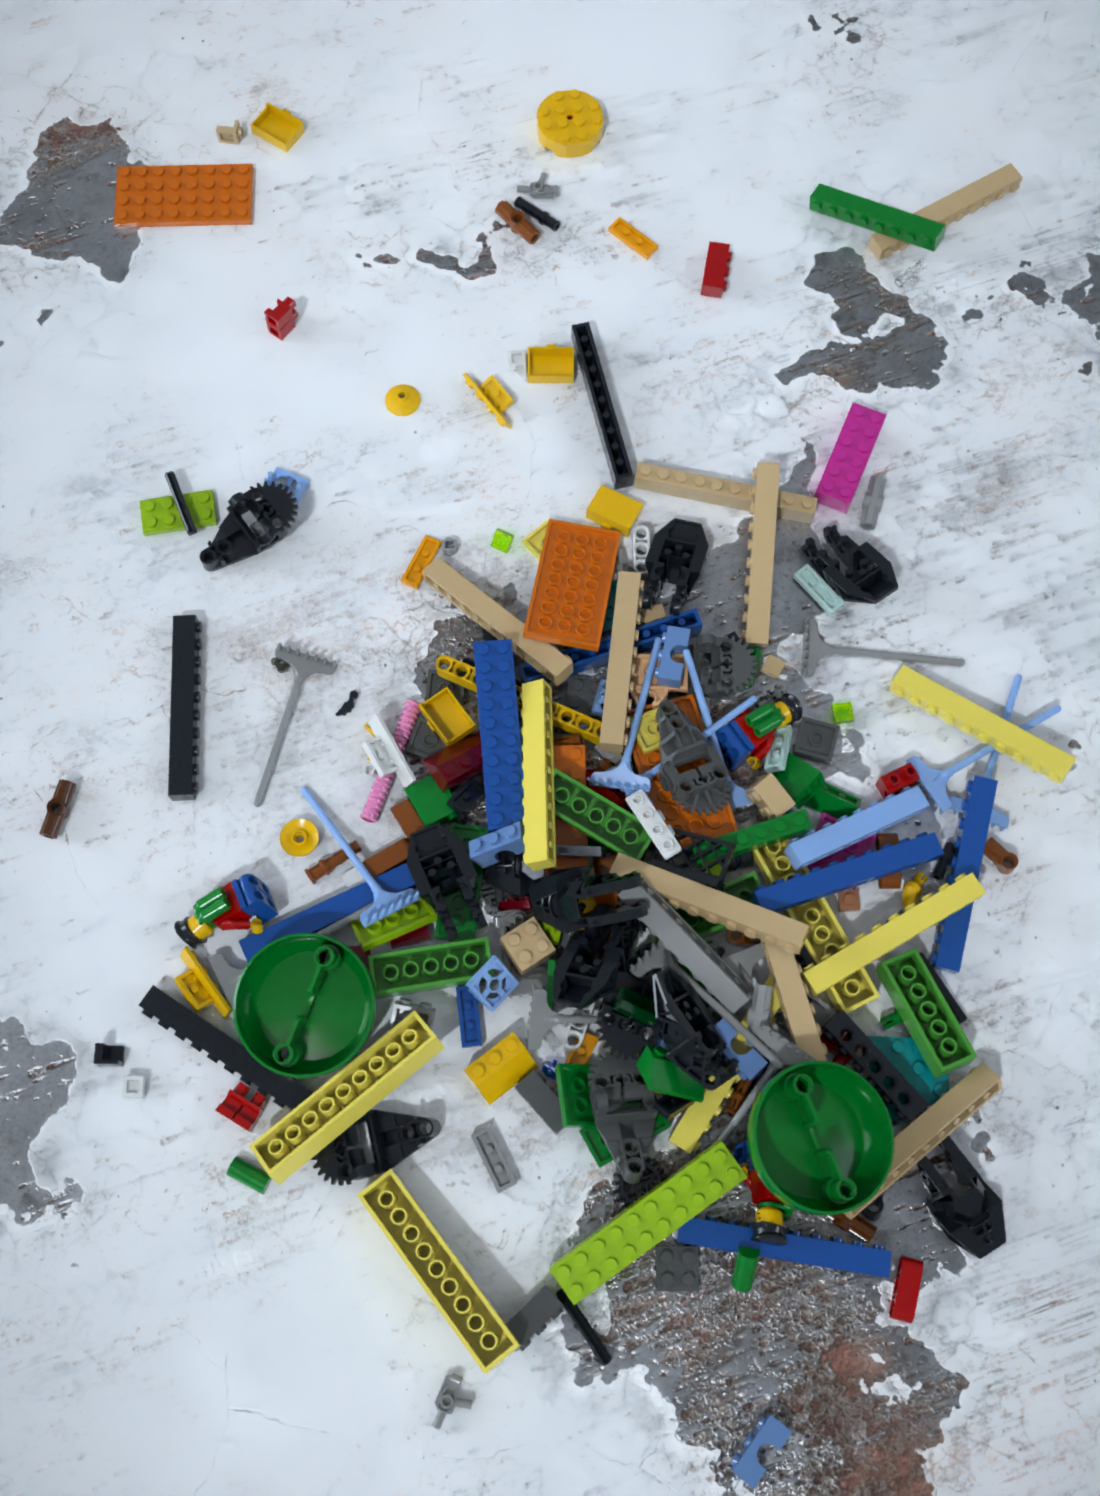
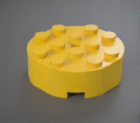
(569, 123)

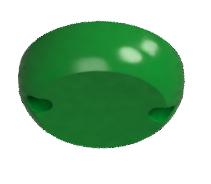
(305, 1005)
(820, 1138)

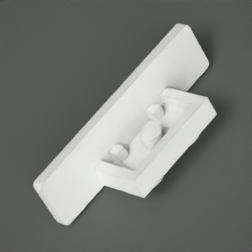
(386, 754)
(654, 824)

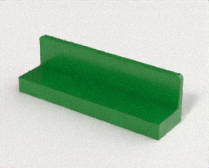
(834, 802)

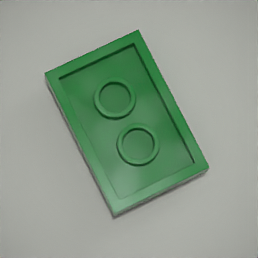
(574, 1095)

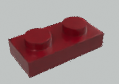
(514, 903)
(414, 937)

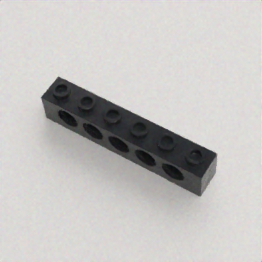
(914, 1102)

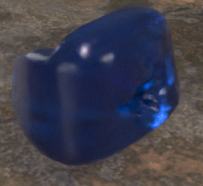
(548, 1069)

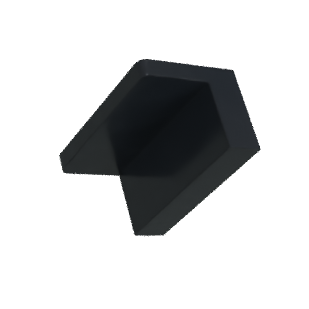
(467, 799)

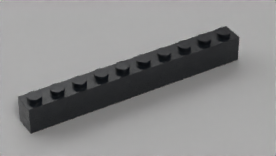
(602, 406)
(184, 708)
(222, 1048)

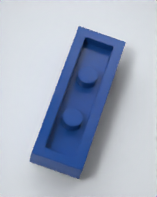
(468, 1018)

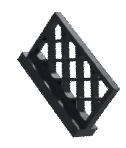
(699, 876)

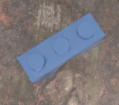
(669, 671)
(486, 848)
(749, 1064)
(768, 1432)

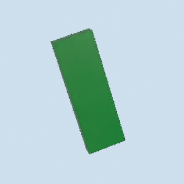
(550, 982)

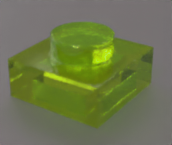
(502, 540)
(842, 713)

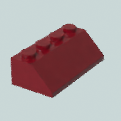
(456, 762)

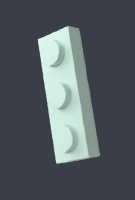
(818, 589)
(777, 756)

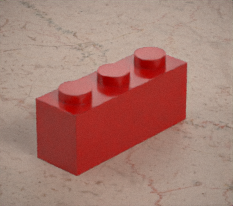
(716, 270)

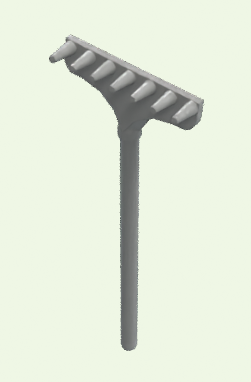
(815, 649)
(303, 666)
(660, 957)
(743, 963)
(229, 976)
(525, 985)
(543, 1018)
(786, 1052)

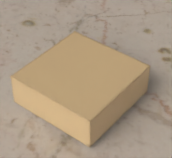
(773, 666)

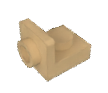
(230, 134)

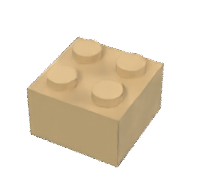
(769, 796)
(527, 946)

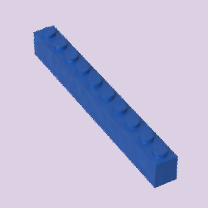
(588, 659)
(967, 859)
(848, 874)
(328, 911)
(799, 1249)

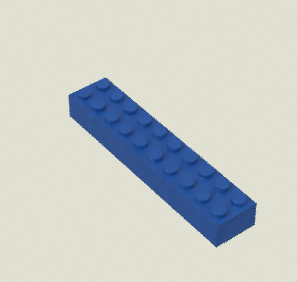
(499, 732)

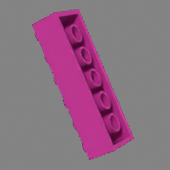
(849, 457)

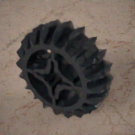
(624, 1194)

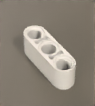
(642, 545)
(577, 1031)

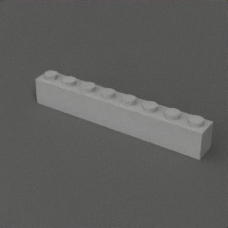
(689, 948)

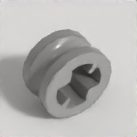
(449, 552)

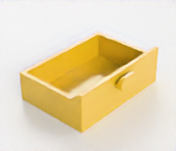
(278, 127)
(550, 364)
(614, 510)
(447, 717)

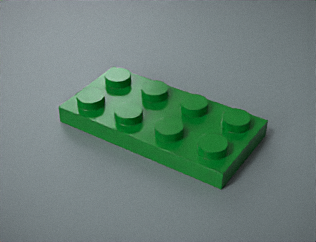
(597, 1145)

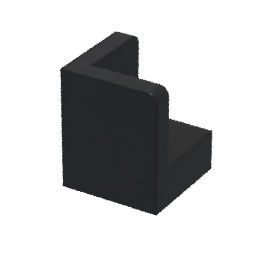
(108, 1055)

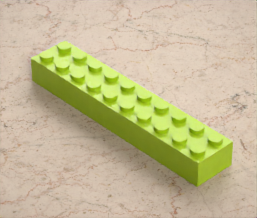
(647, 1221)

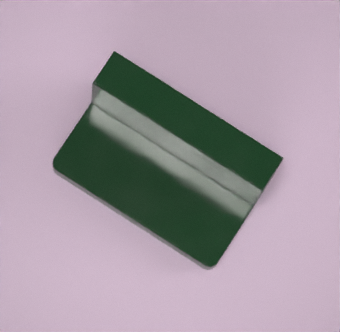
(634, 1006)

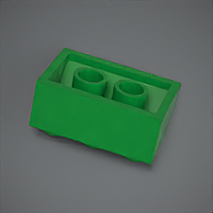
(666, 1077)

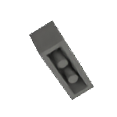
(542, 1099)
(534, 1315)

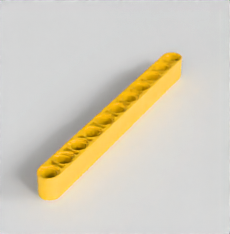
(560, 711)

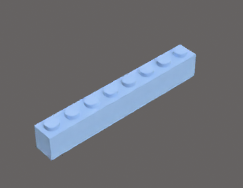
(856, 827)

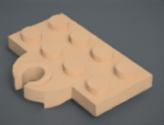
(656, 691)

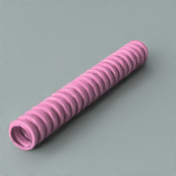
(382, 784)

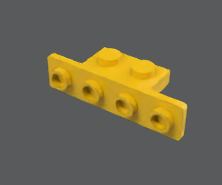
(494, 395)
(198, 987)

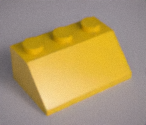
(501, 1068)

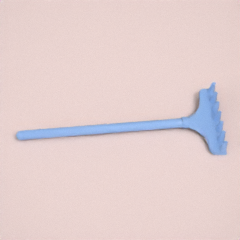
(709, 731)
(623, 776)
(935, 780)
(738, 794)
(996, 817)
(384, 902)

